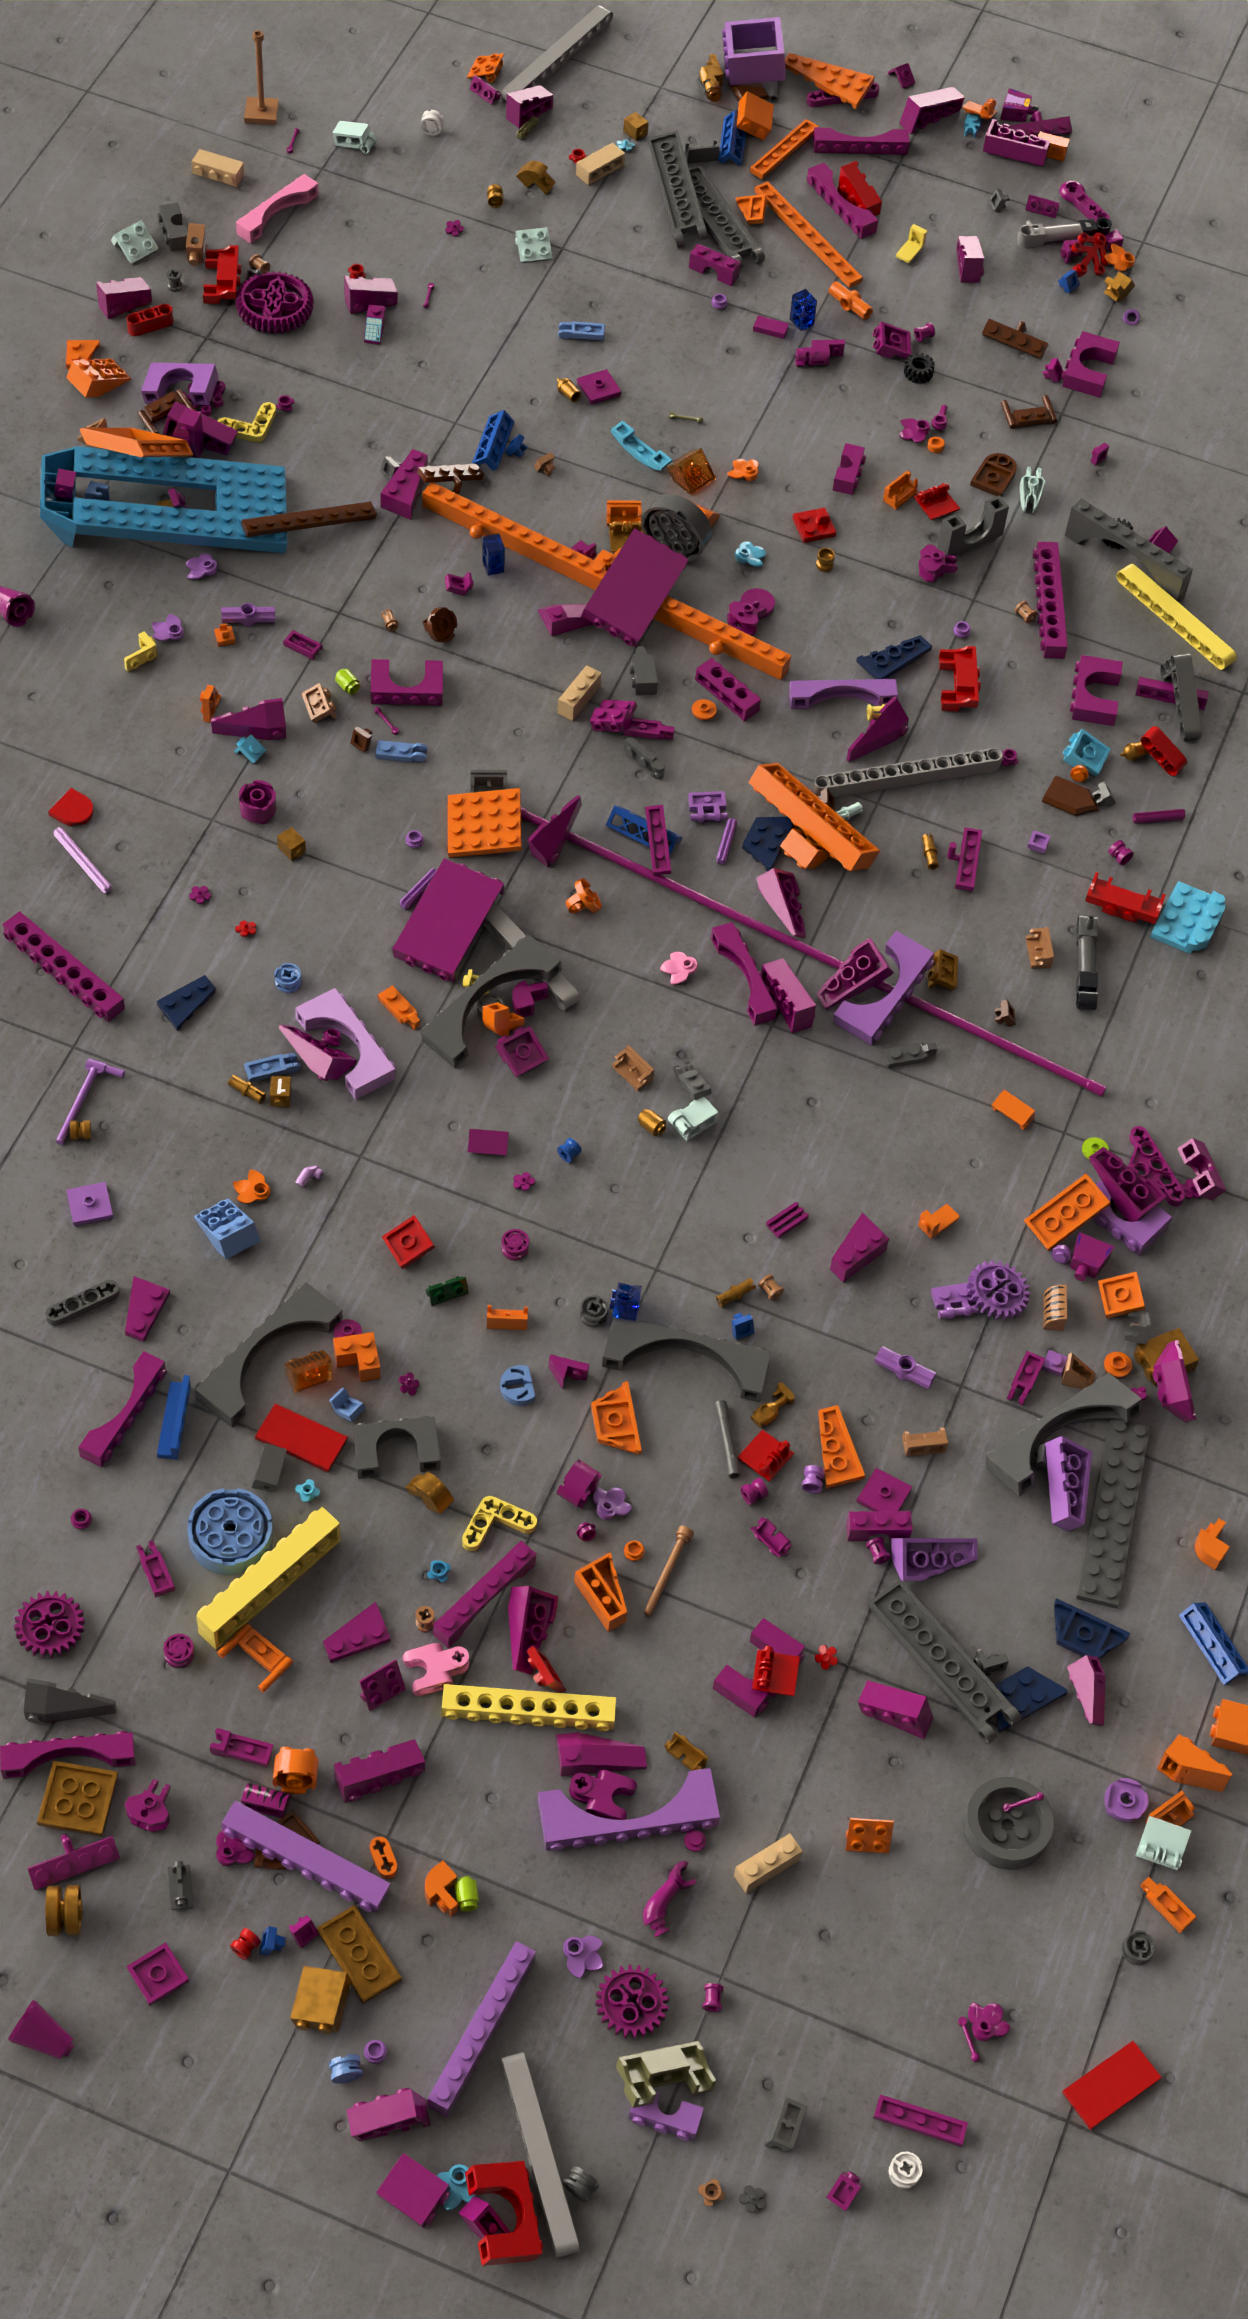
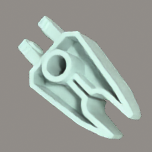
(1031, 489)

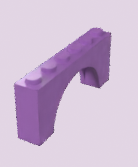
(870, 1019)

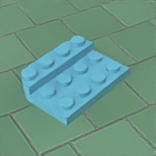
(1189, 918)

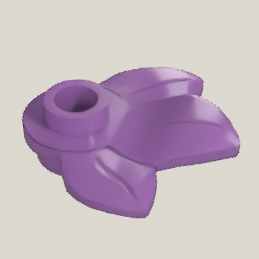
(201, 566)
(168, 630)
(610, 1503)
(585, 1957)

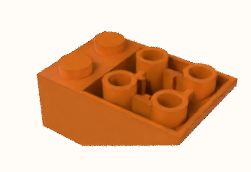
(96, 376)
(1192, 1766)

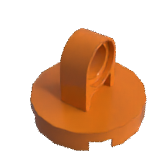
(583, 898)

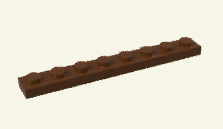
(308, 519)

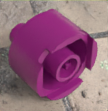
(257, 802)
(579, 1483)

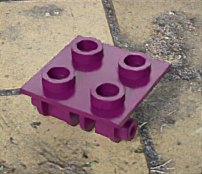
(382, 1685)

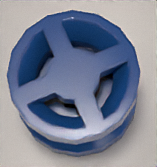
(569, 1150)

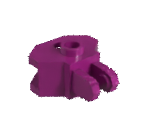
(935, 563)
(745, 615)
(149, 1808)

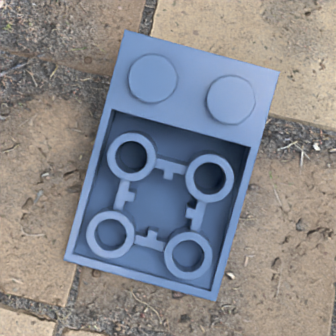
(228, 1228)

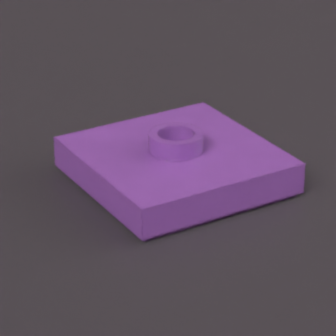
(89, 1204)

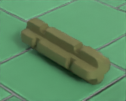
(527, 127)

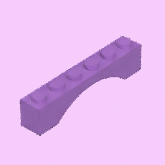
(807, 693)

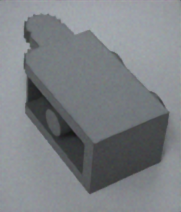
(644, 673)

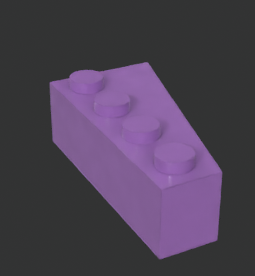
(1068, 1482)

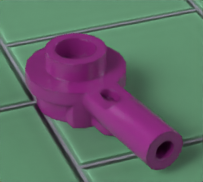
(939, 421)

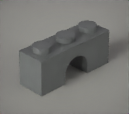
(172, 226)

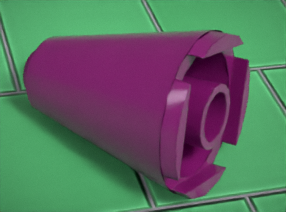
(15, 606)
(41, 2033)

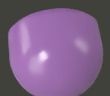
(1135, 313)

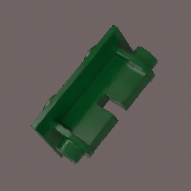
(451, 1289)

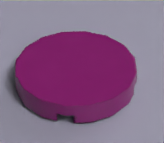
(762, 596)

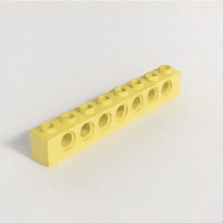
(522, 1698)

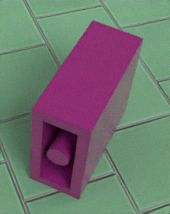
(414, 2191)

